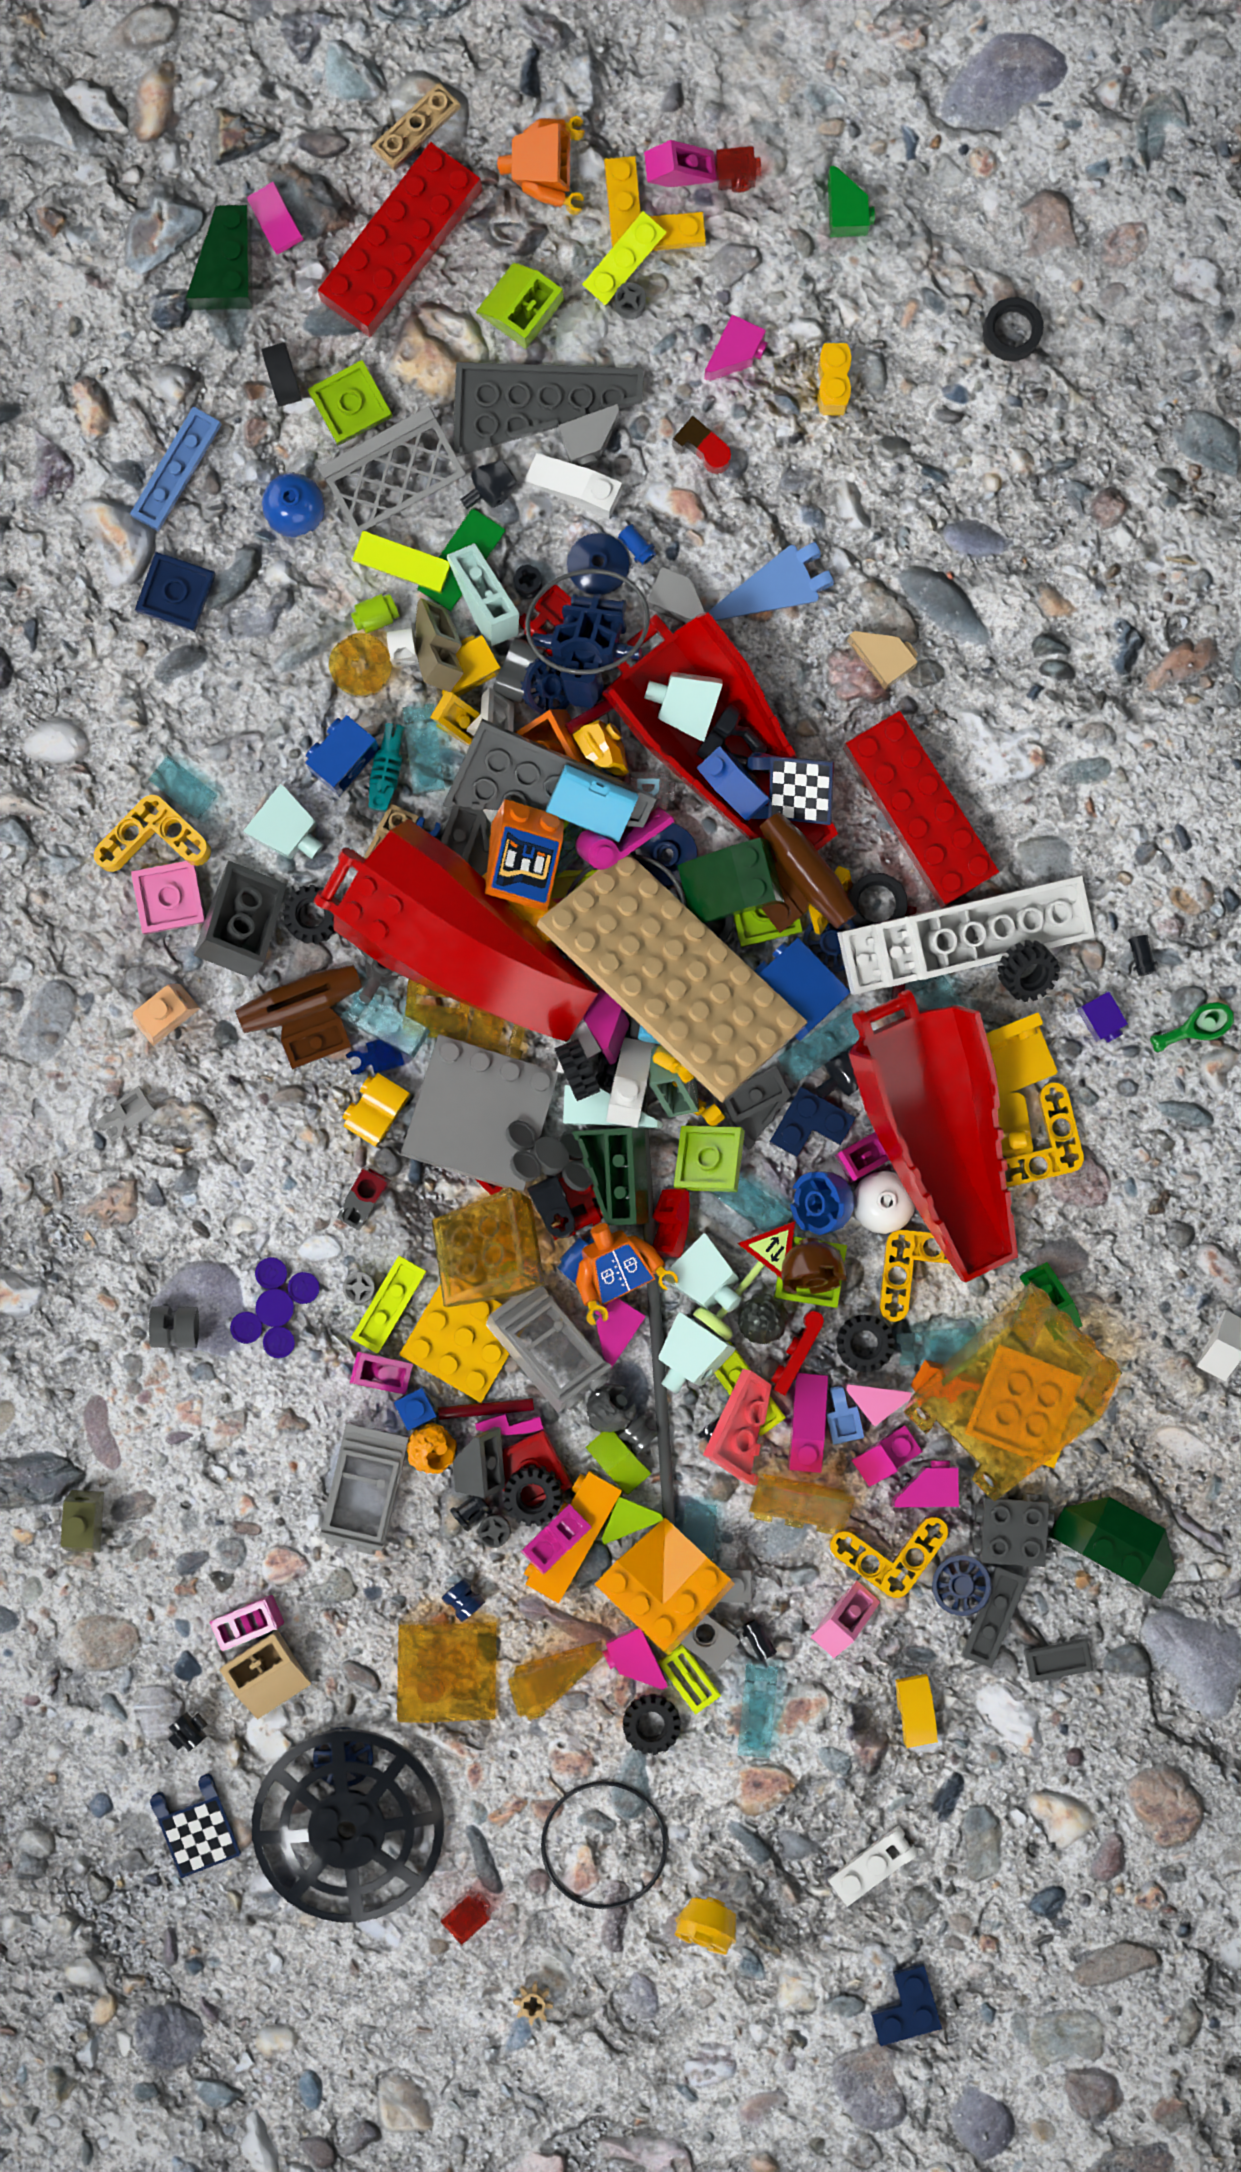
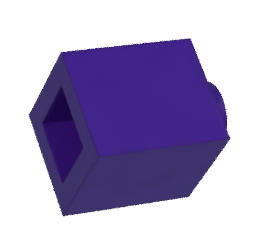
(1103, 1018)

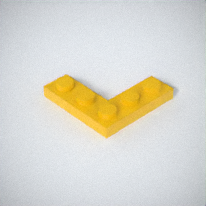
(682, 229)

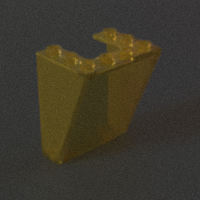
(1018, 1390)

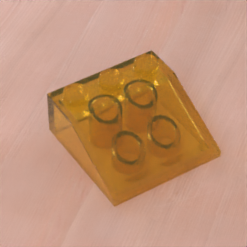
(488, 1249)
(800, 1503)
(446, 1671)
(545, 1680)

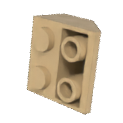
(265, 1675)

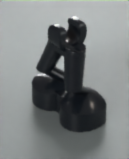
(726, 726)

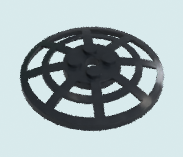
(350, 1806)

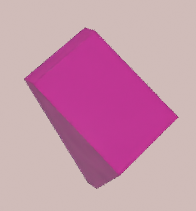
(862, 1157)

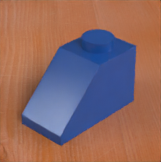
(733, 783)

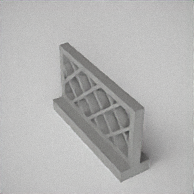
(379, 446)

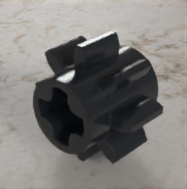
(187, 1731)

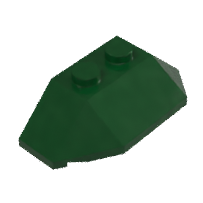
(1118, 1541)

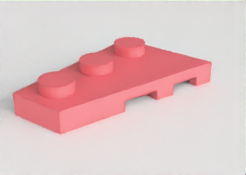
(738, 1428)

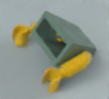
(678, 1088)

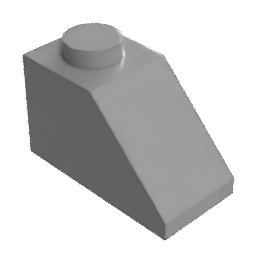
(588, 435)
(675, 595)

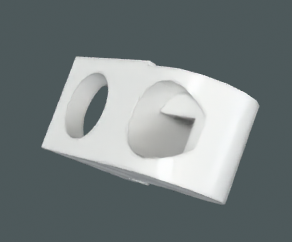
(402, 647)

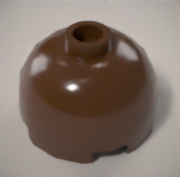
(813, 1267)

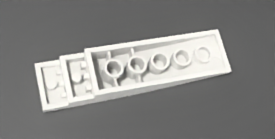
(964, 935)

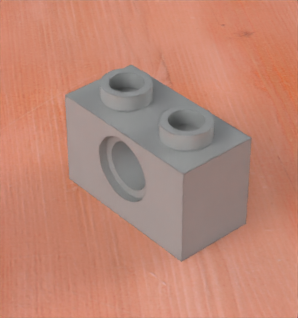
(718, 1647)

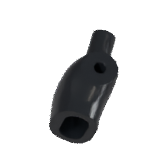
(492, 483)
(841, 1076)

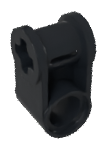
(550, 1202)

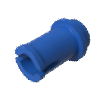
(637, 545)

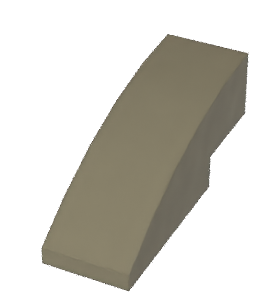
(437, 646)

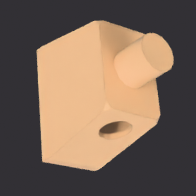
(164, 1012)

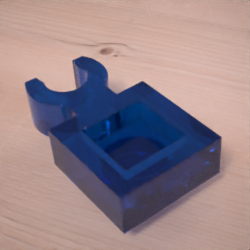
(379, 1056)

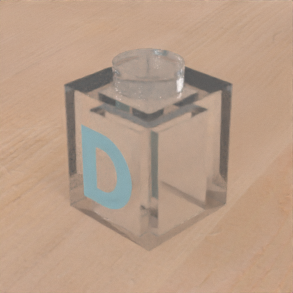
(657, 785)

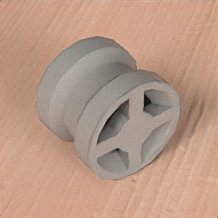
(354, 1286)

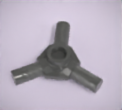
(377, 976)

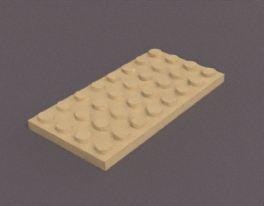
(672, 975)

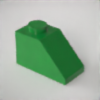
(848, 206)
(1045, 1279)

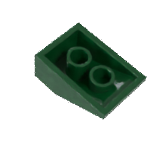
(731, 881)

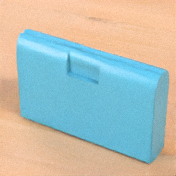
(592, 803)

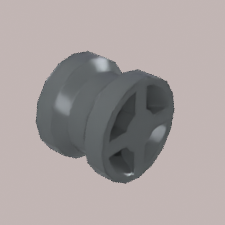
(627, 294)
(638, 1435)
(490, 1537)

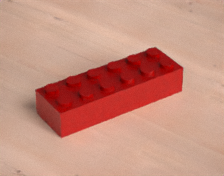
(400, 239)
(920, 809)

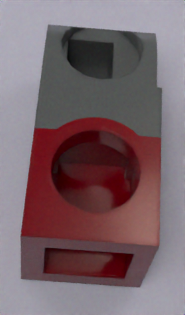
(363, 1197)

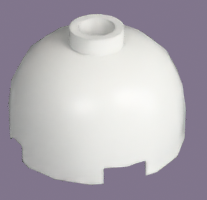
(880, 1216)

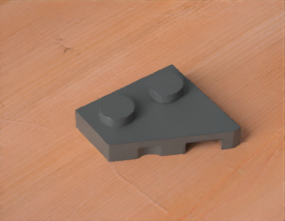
(468, 836)
(756, 1103)

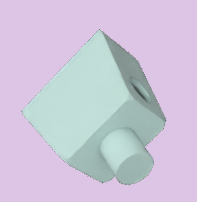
(686, 702)
(284, 826)
(705, 1276)
(692, 1353)

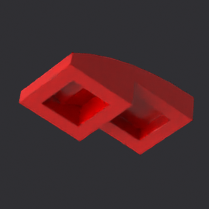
(673, 1215)

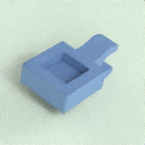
(844, 1421)

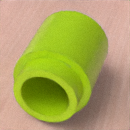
(374, 613)

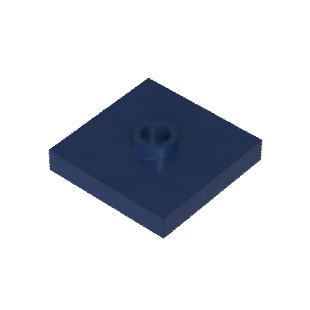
(175, 591)

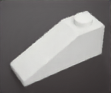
(575, 485)
(630, 1083)

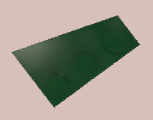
(225, 262)
(618, 1172)

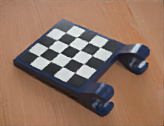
(797, 787)
(197, 1833)

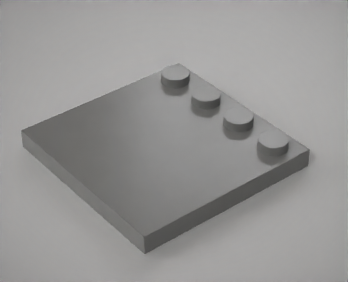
(469, 1104)

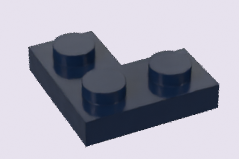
(806, 1114)
(916, 2012)

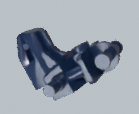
(587, 642)

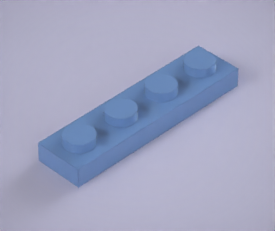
(175, 469)

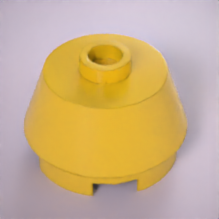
(707, 1924)

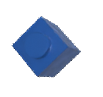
(416, 1408)

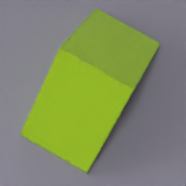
(618, 1461)
(628, 1518)

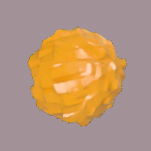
(431, 1448)

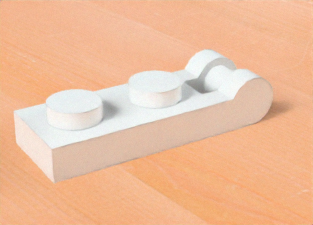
(872, 1866)

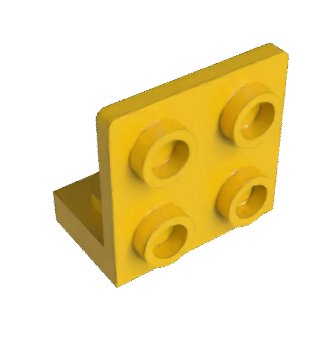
(1020, 1054)

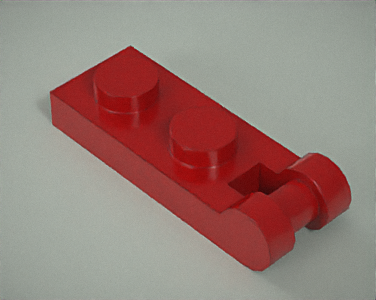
(798, 1351)

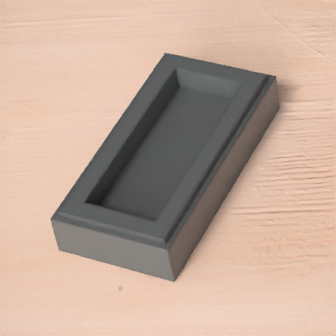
(1058, 1660)

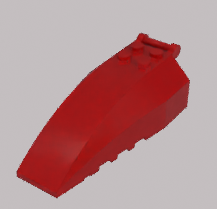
(702, 650)
(430, 921)
(935, 1111)

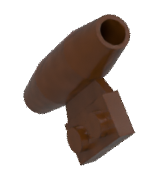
(803, 878)
(304, 1012)

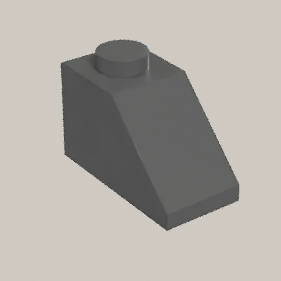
(480, 1465)

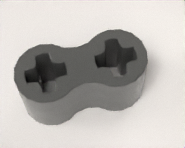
(513, 670)

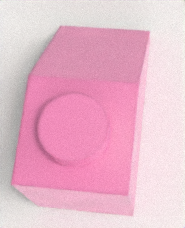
(845, 1620)

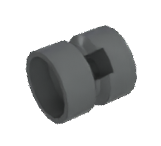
(185, 1327)

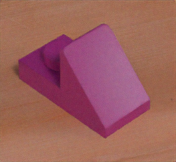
(381, 1373)
(886, 1456)

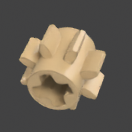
(540, 2007)

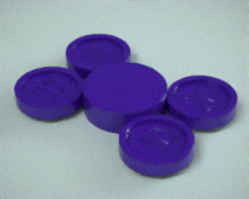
(275, 1307)

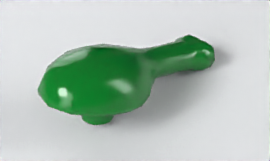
(1204, 1024)

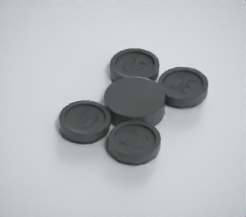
(547, 1156)

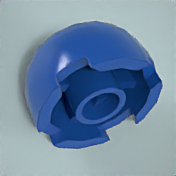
(293, 504)
(822, 1202)

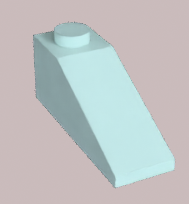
(484, 595)
(594, 1110)

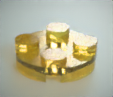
(350, 650)

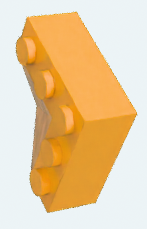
(665, 1585)

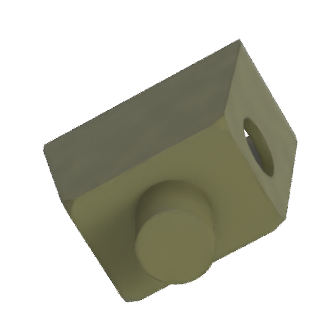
(82, 1521)

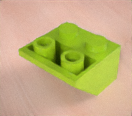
(521, 303)

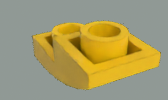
(916, 1710)

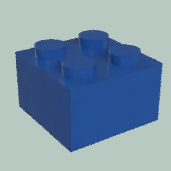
(341, 754)

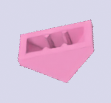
(876, 1402)

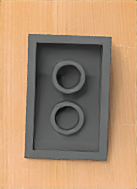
(240, 920)

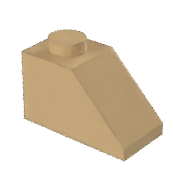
(884, 656)

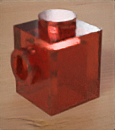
(737, 168)

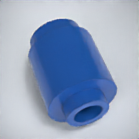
(572, 1258)

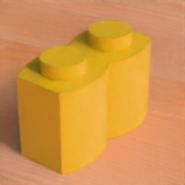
(833, 375)
(376, 1109)

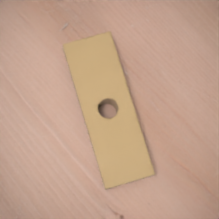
(404, 140)

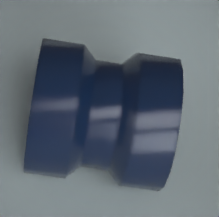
(463, 1599)

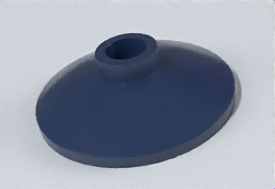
(614, 558)
(677, 840)

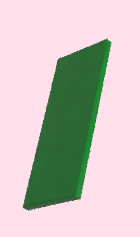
(473, 530)

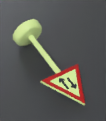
(770, 1251)

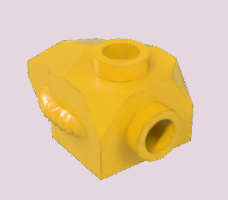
(603, 746)

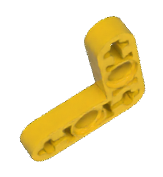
(158, 824)
(1052, 1155)
(913, 1252)
(886, 1567)

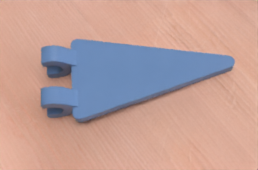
(776, 585)

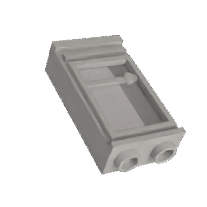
(549, 1348)
(364, 1488)

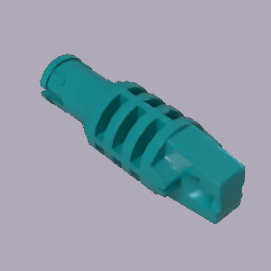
(386, 769)

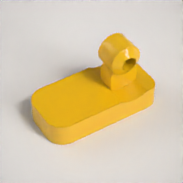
(1015, 1125)

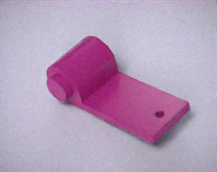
(604, 853)

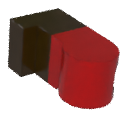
(704, 445)

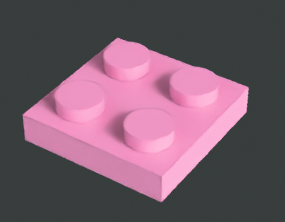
(168, 897)

